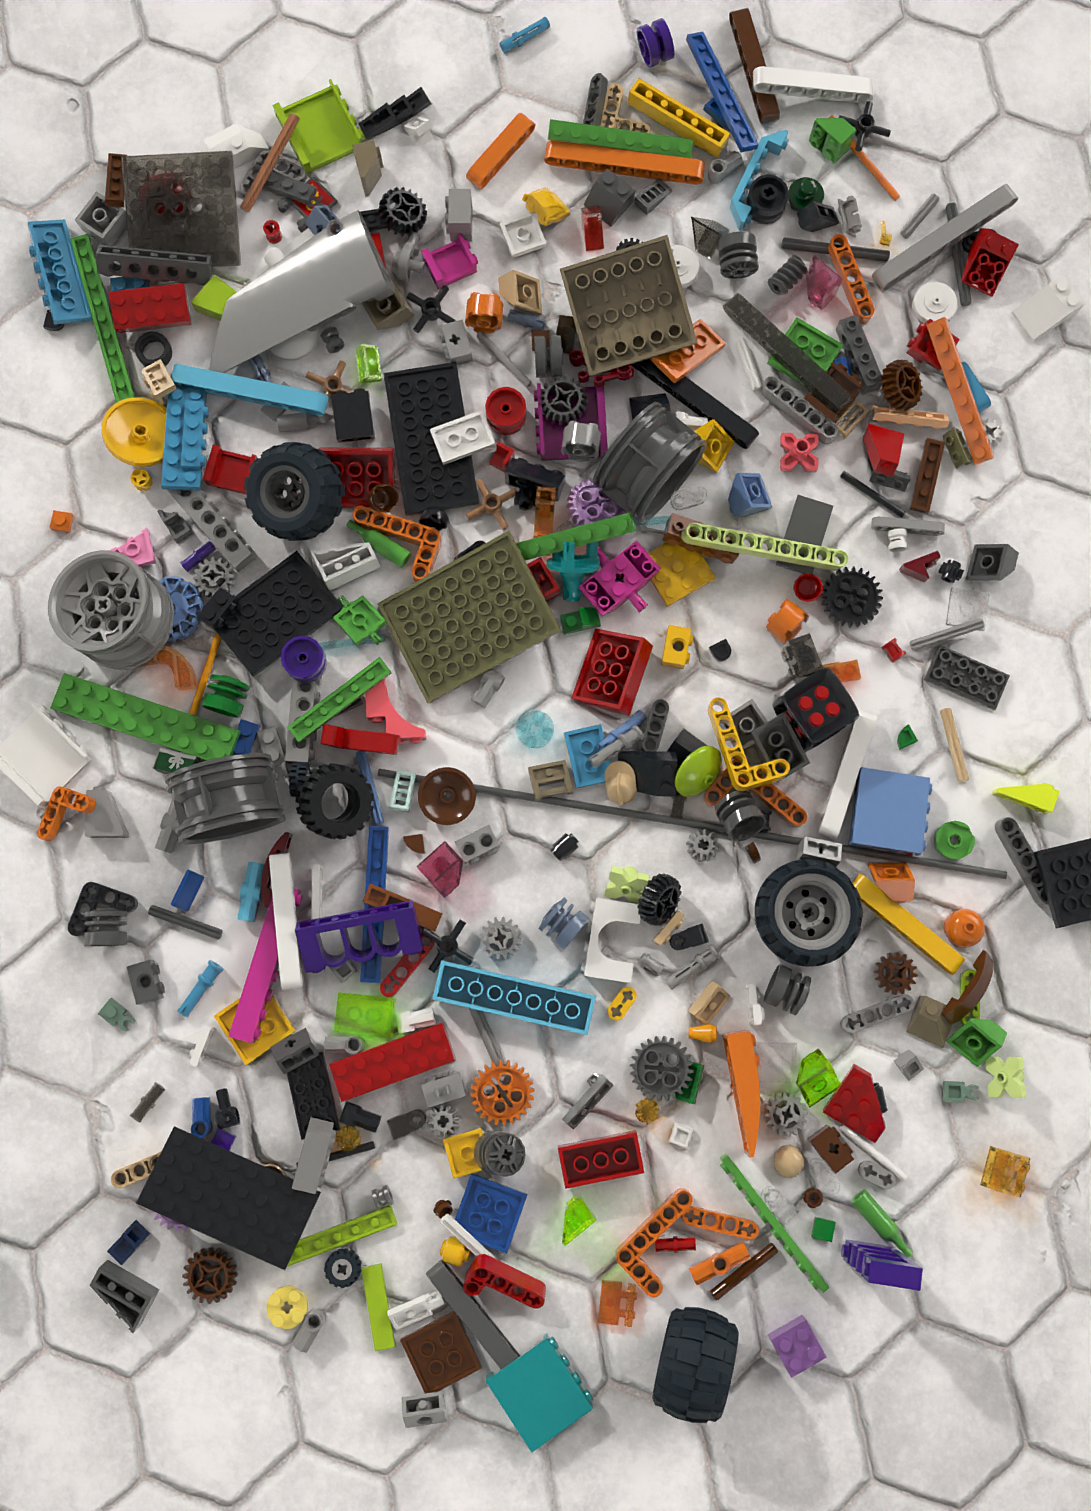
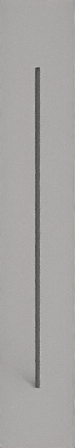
(717, 827)

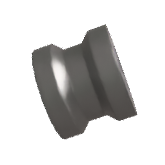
(382, 1197)

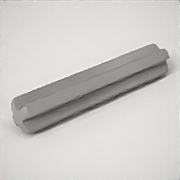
(919, 216)

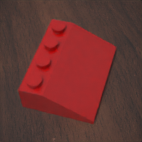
(361, 471)
(612, 671)

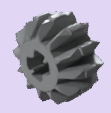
(699, 851)
(438, 1116)

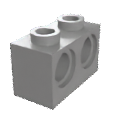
(475, 839)
(819, 850)

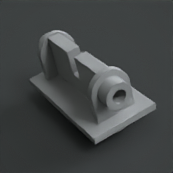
(851, 223)

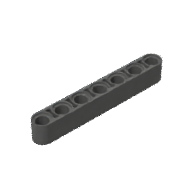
(472, 1314)

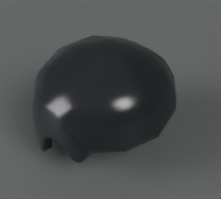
(434, 518)

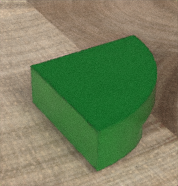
(906, 737)

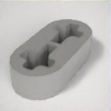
(874, 1178)

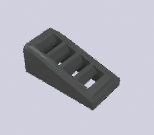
(648, 207)

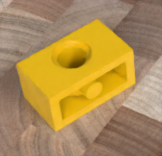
(680, 636)

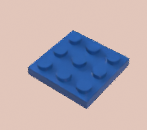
(490, 1212)

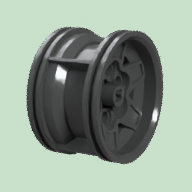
(649, 462)
(224, 798)

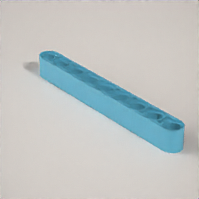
(250, 390)

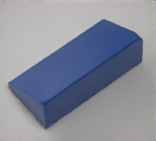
(187, 890)

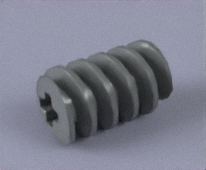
(787, 275)

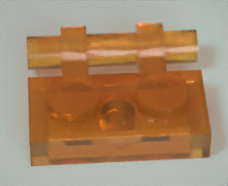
(610, 1303)

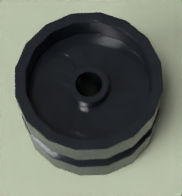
(767, 198)

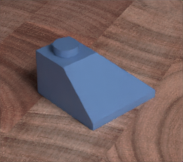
(748, 495)

